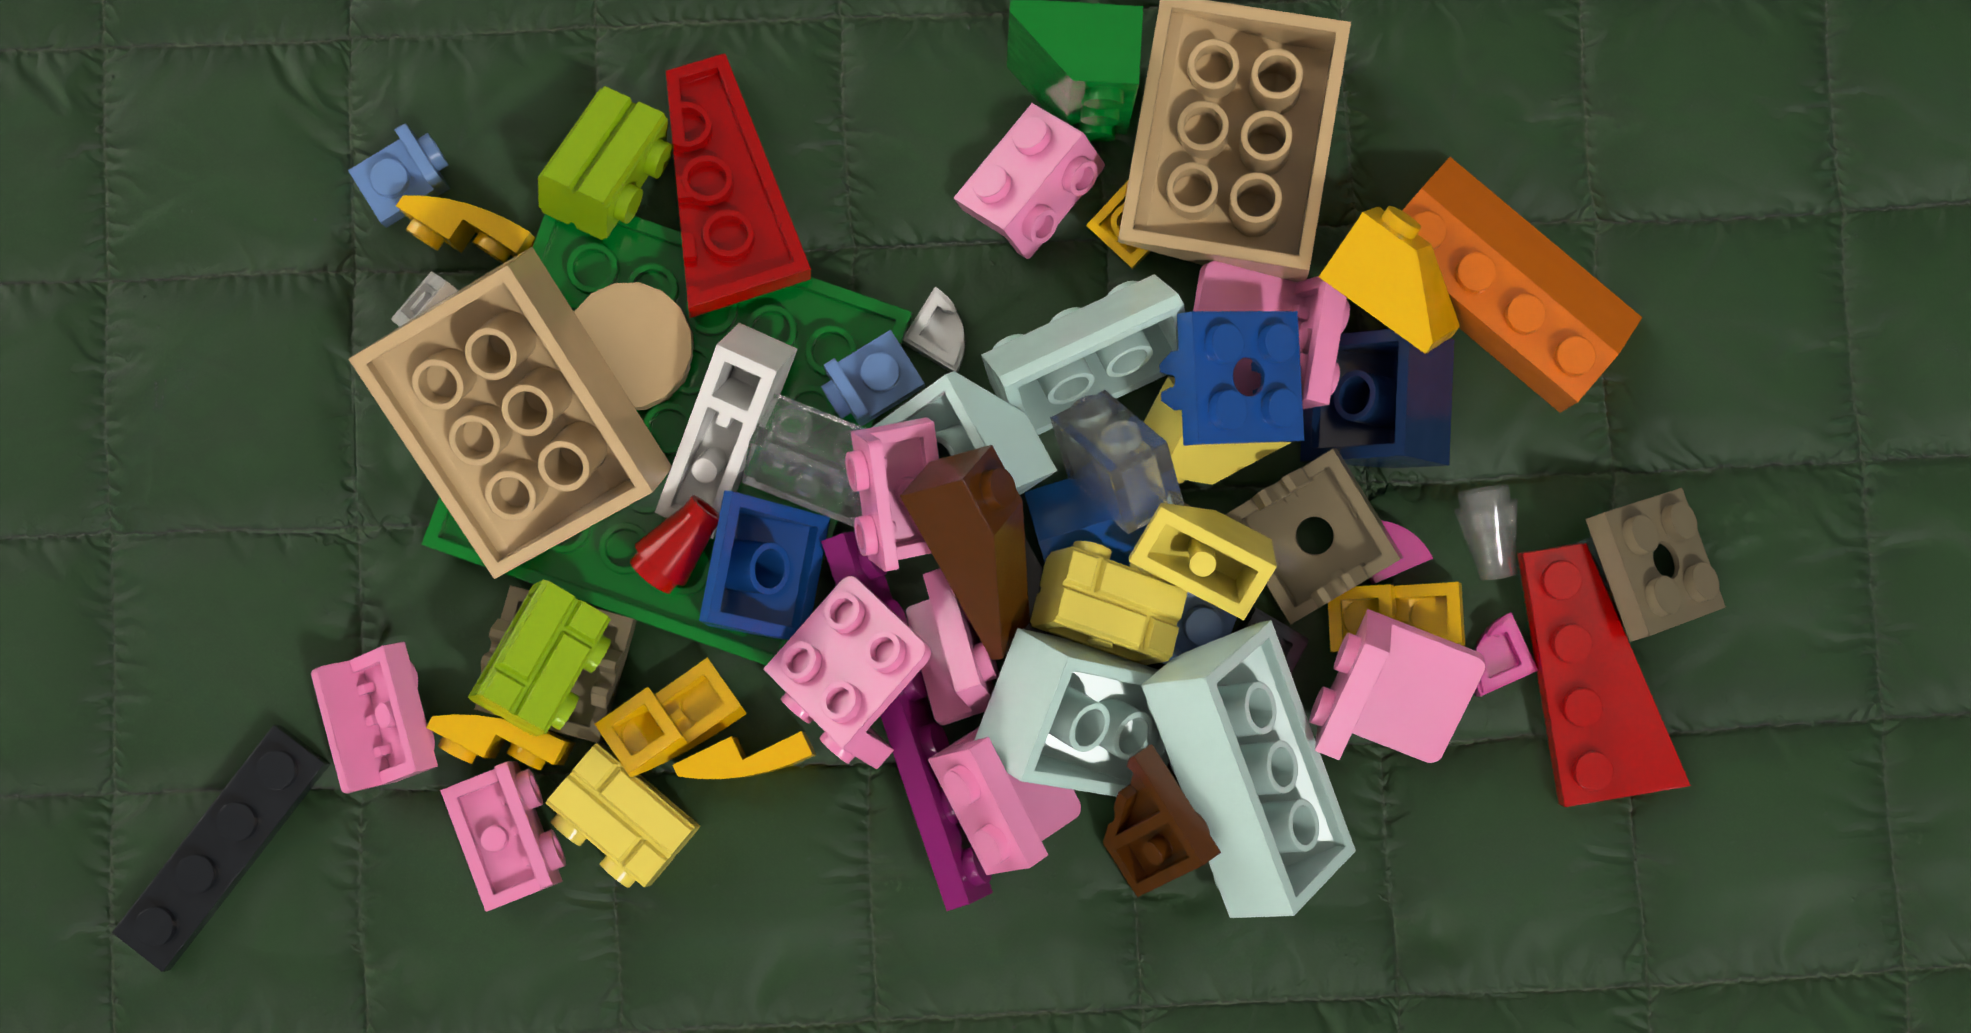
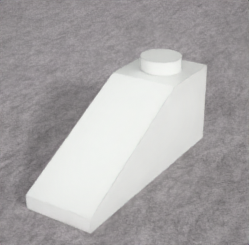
(730, 403)

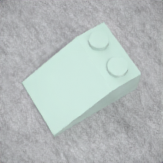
(1069, 715)

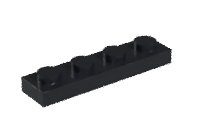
(221, 848)

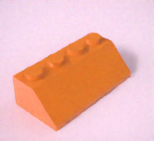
(1520, 289)

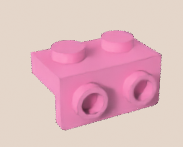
(1031, 179)
(881, 468)
(959, 666)
(374, 718)
(504, 835)

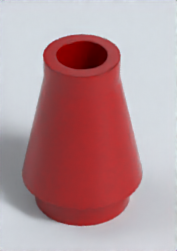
(674, 547)

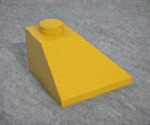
(1394, 277)

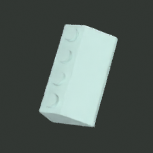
(1251, 771)

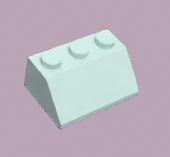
(1088, 350)

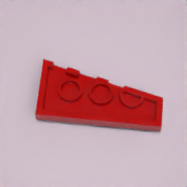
(729, 204)
(1593, 695)

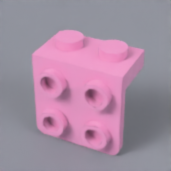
(1321, 320)
(849, 669)
(1396, 690)
(998, 812)

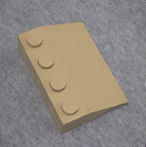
(1235, 136)
(513, 414)

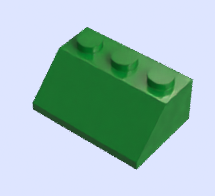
(1078, 61)

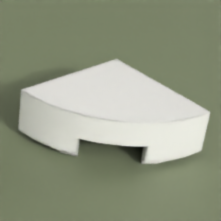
(938, 332)

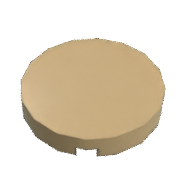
(640, 339)

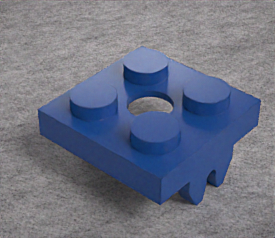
(1204, 383)

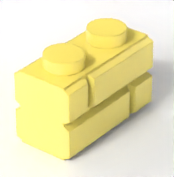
(1108, 604)
(621, 817)

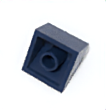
(1387, 405)

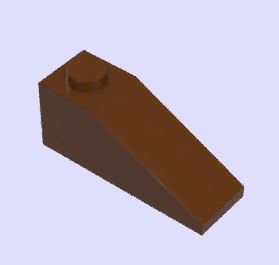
(977, 536)

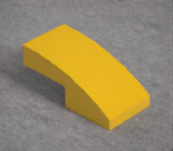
(1428, 607)
(672, 721)
(729, 760)

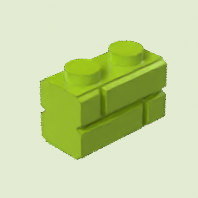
(604, 163)
(541, 660)

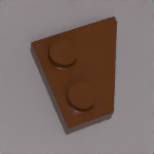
(1155, 827)

